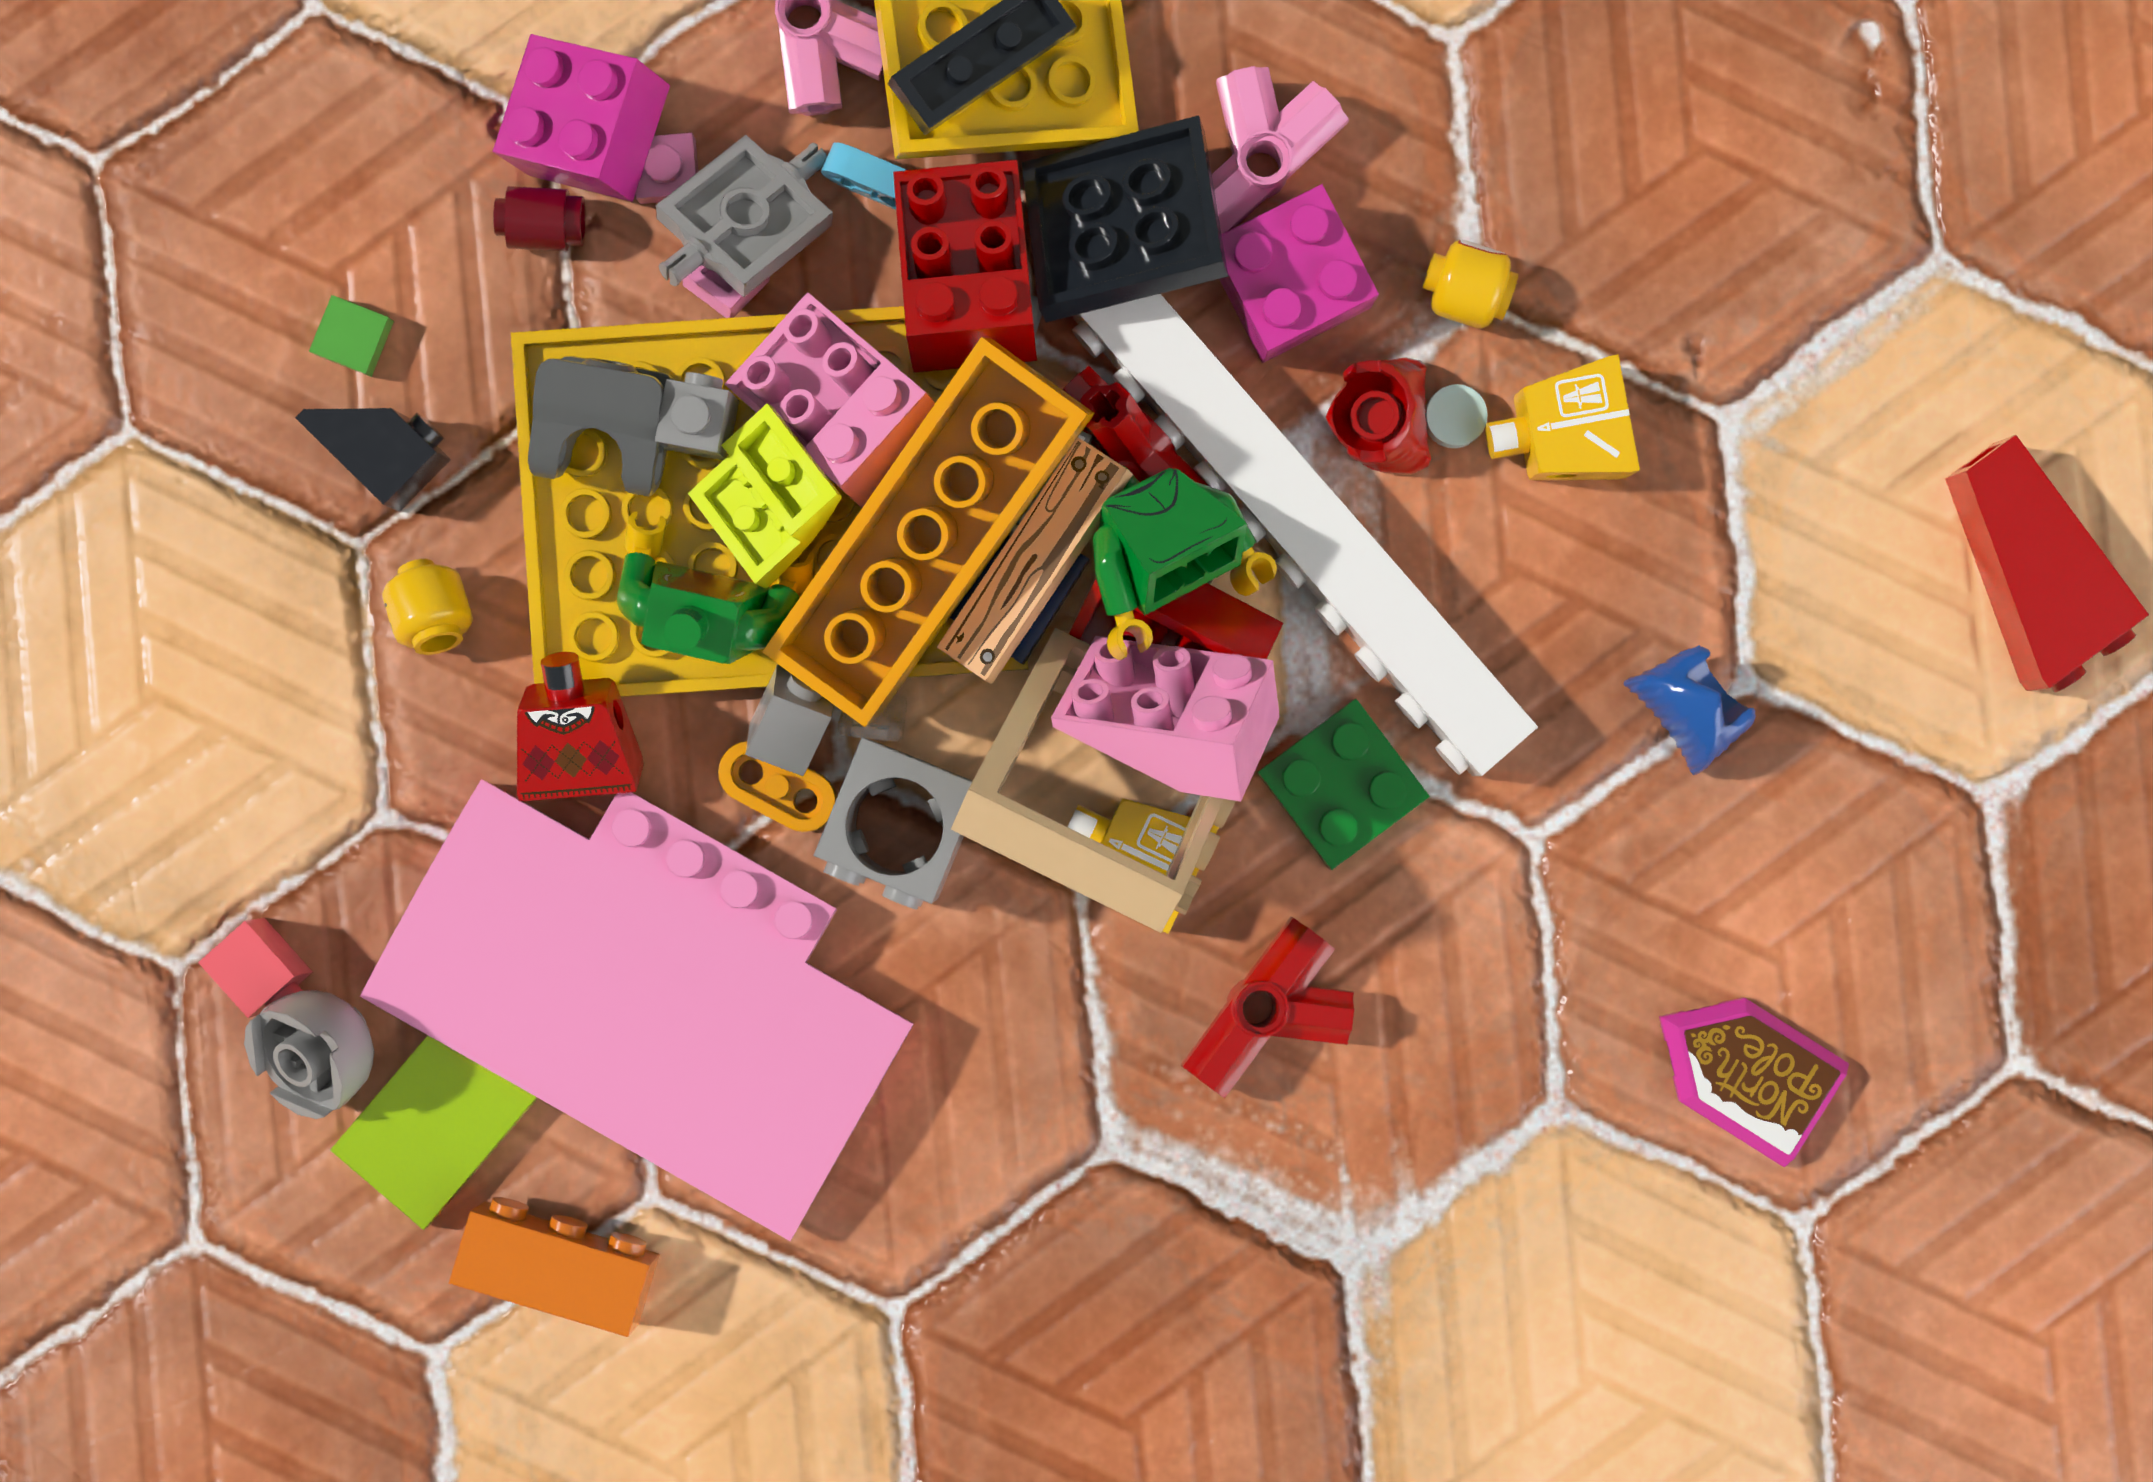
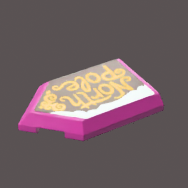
(1751, 1074)

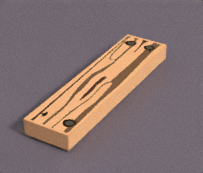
(1034, 561)

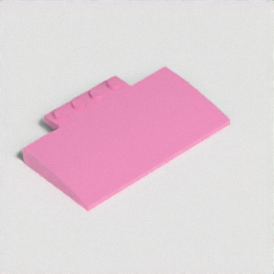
(644, 994)

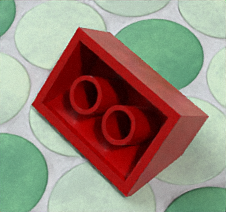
(1197, 620)

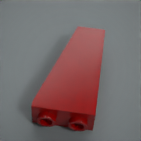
(2040, 568)

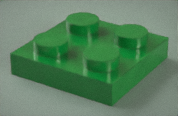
(1343, 784)

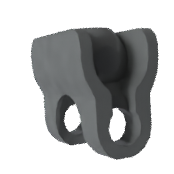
(604, 396)

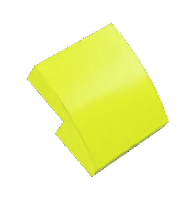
(766, 497)

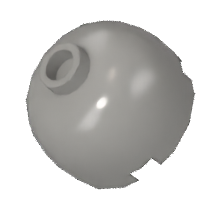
(311, 1050)

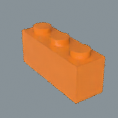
(555, 1266)

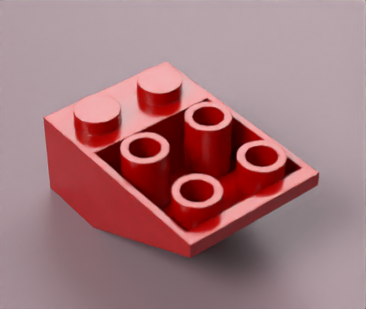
(963, 262)

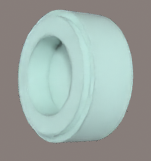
(1455, 416)

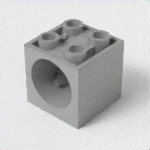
(846, 847)

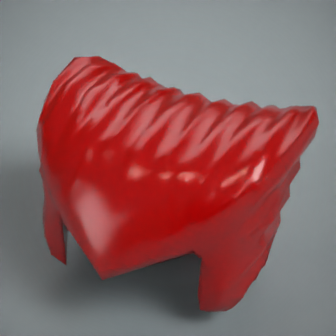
(1383, 415)

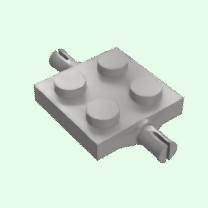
(744, 215)

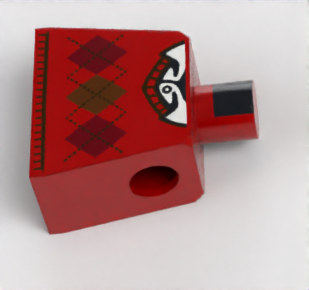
(574, 736)

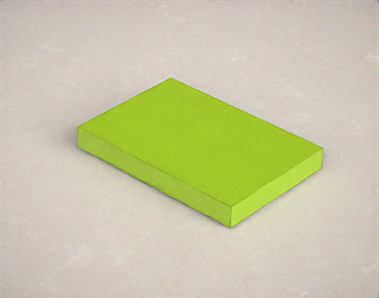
(431, 1129)

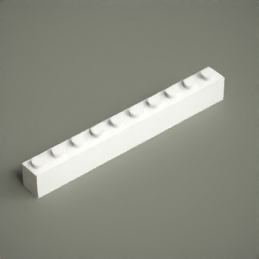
(1310, 531)

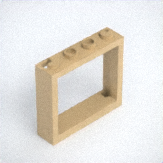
(1060, 851)

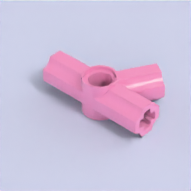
(812, 53)
(1259, 127)

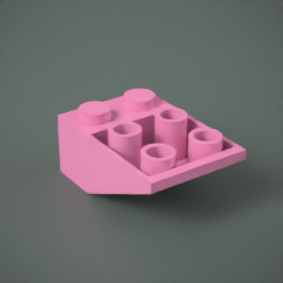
(834, 396)
(1174, 714)

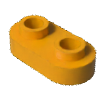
(777, 791)

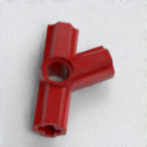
(1124, 429)
(1296, 1011)

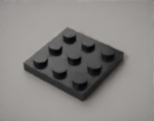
(1123, 219)

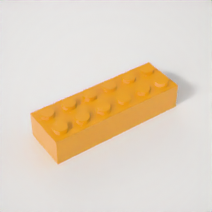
(927, 531)

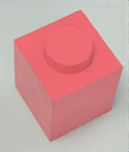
(255, 966)

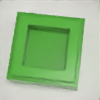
(351, 336)

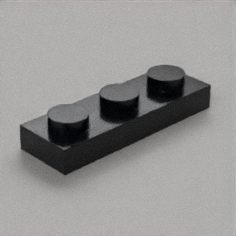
(979, 58)

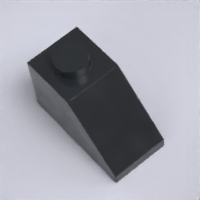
(380, 448)

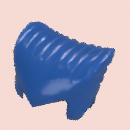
(1692, 706)

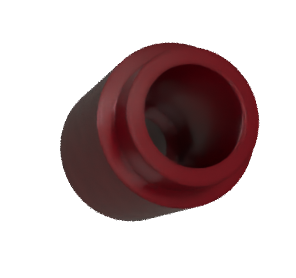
(540, 218)

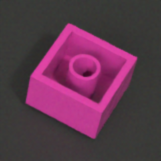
(581, 117)
(1294, 274)

